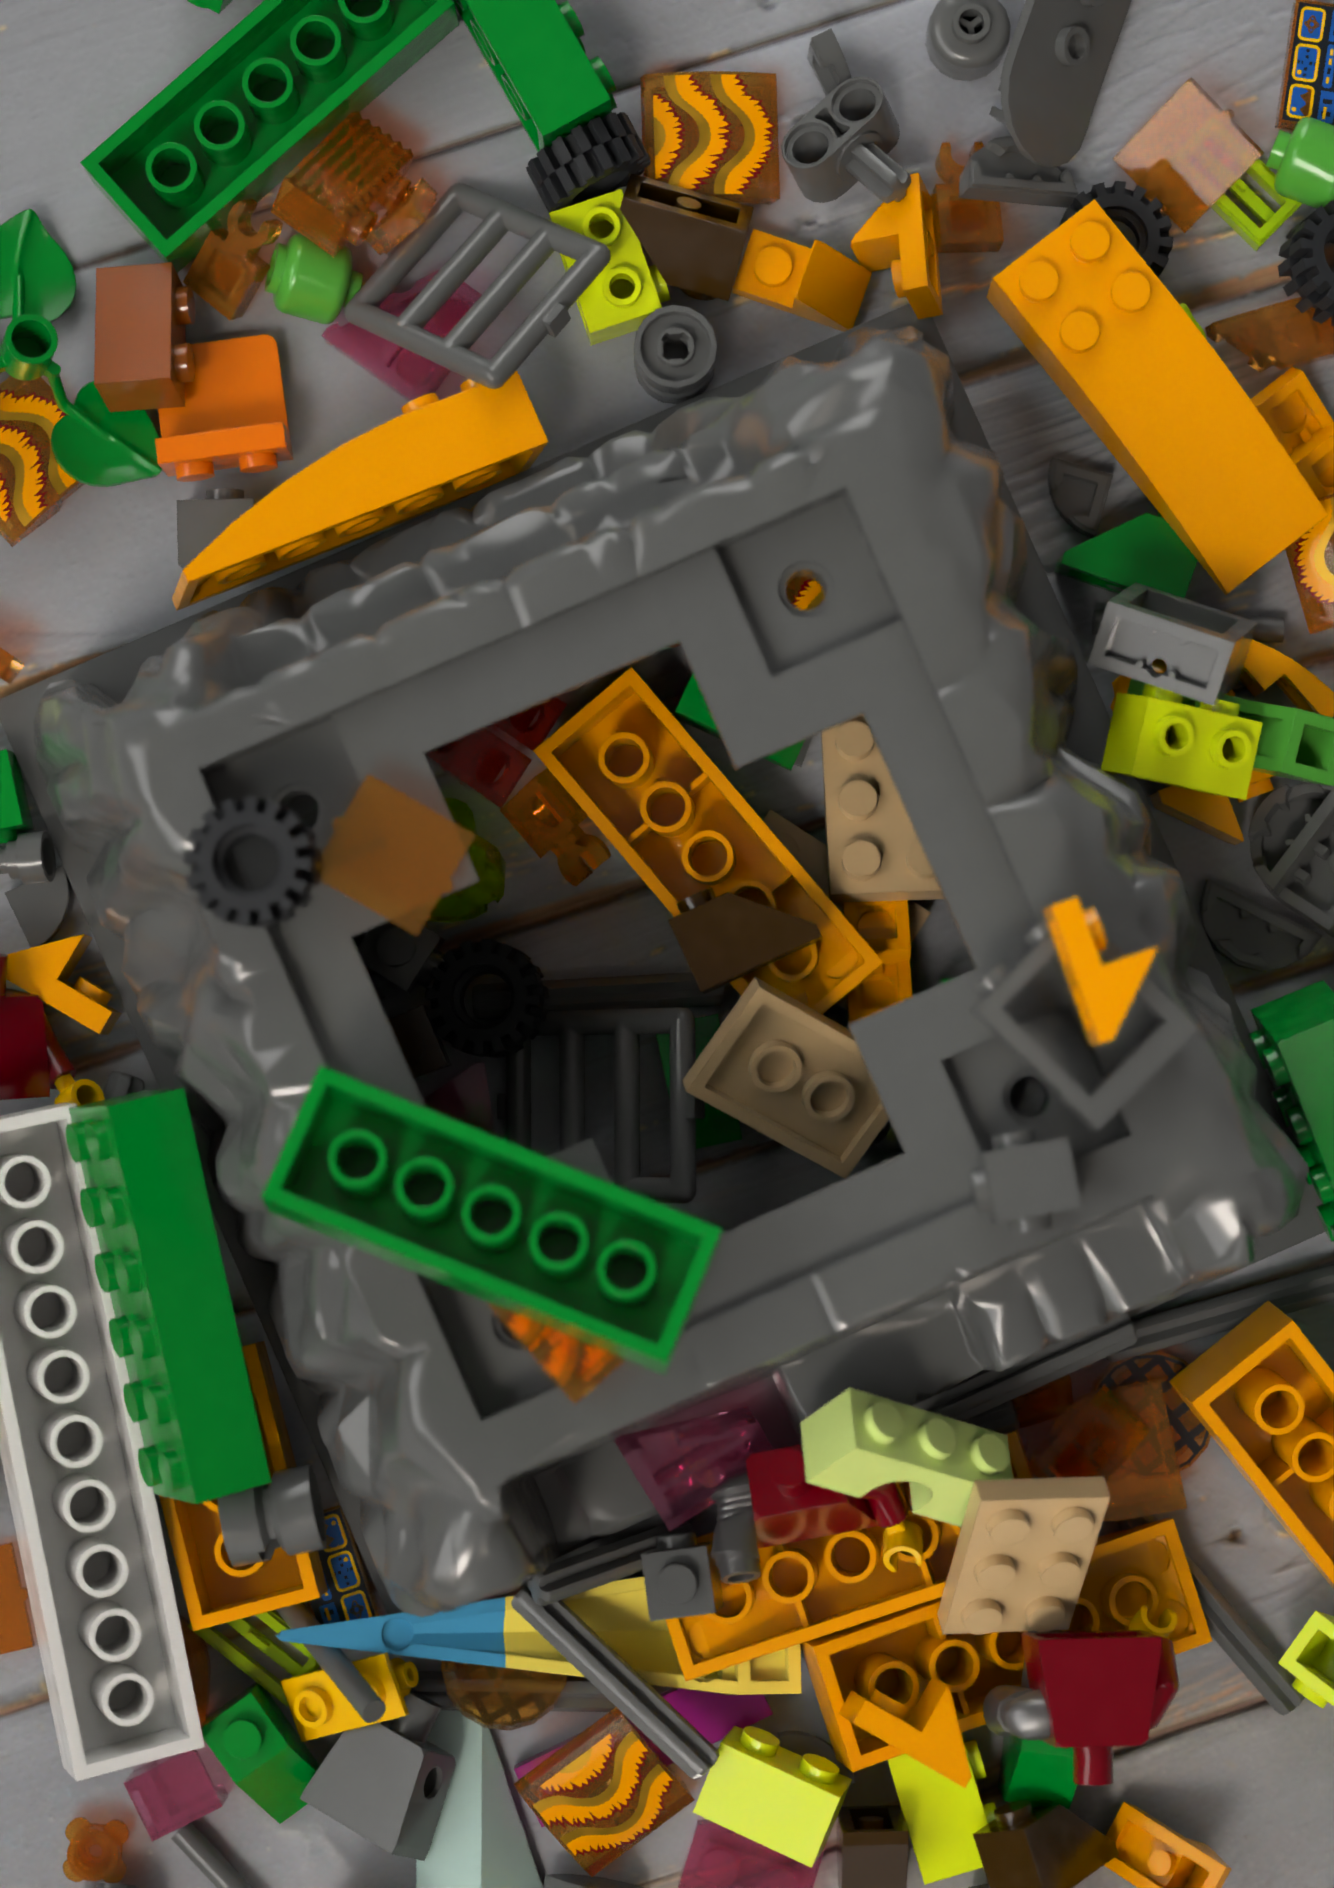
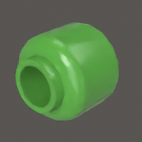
(1305, 162)
(310, 280)

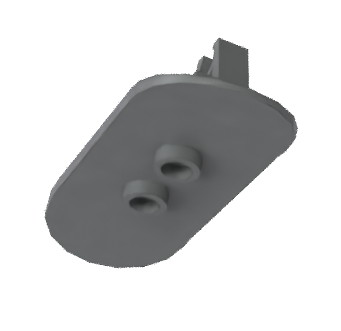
(1057, 74)

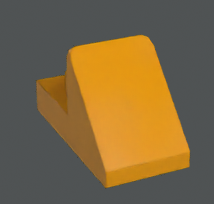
(904, 239)
(802, 280)
(1208, 811)
(45, 973)
(1098, 990)
(928, 1735)
(1159, 1856)

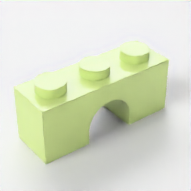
(876, 1441)

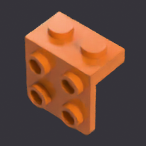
(230, 412)

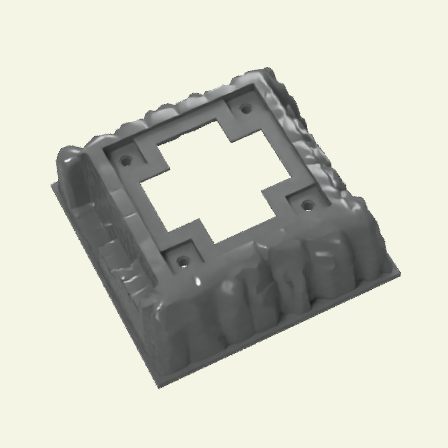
(671, 531)

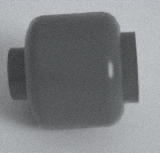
(967, 54)

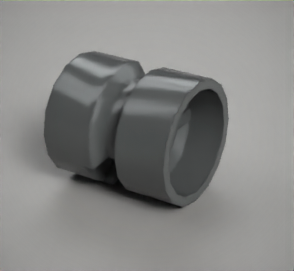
(675, 354)
(274, 1516)

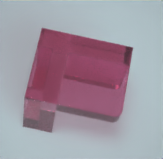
(173, 1793)

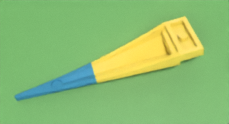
(499, 1636)

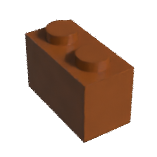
(142, 337)

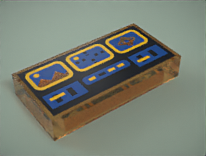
(1308, 66)
(347, 1579)

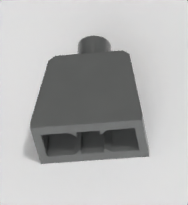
(387, 1781)

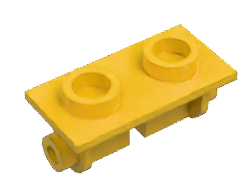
(323, 1710)

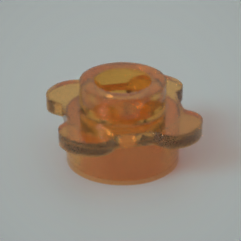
(82, 1864)

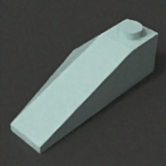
(479, 1828)

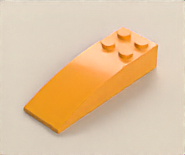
(1156, 395)
(373, 483)
(696, 832)
(1273, 1415)
(820, 1589)
(908, 1647)

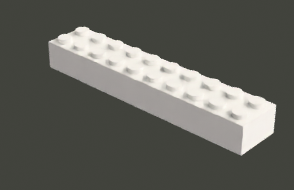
(75, 1477)

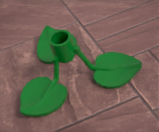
(36, 290)

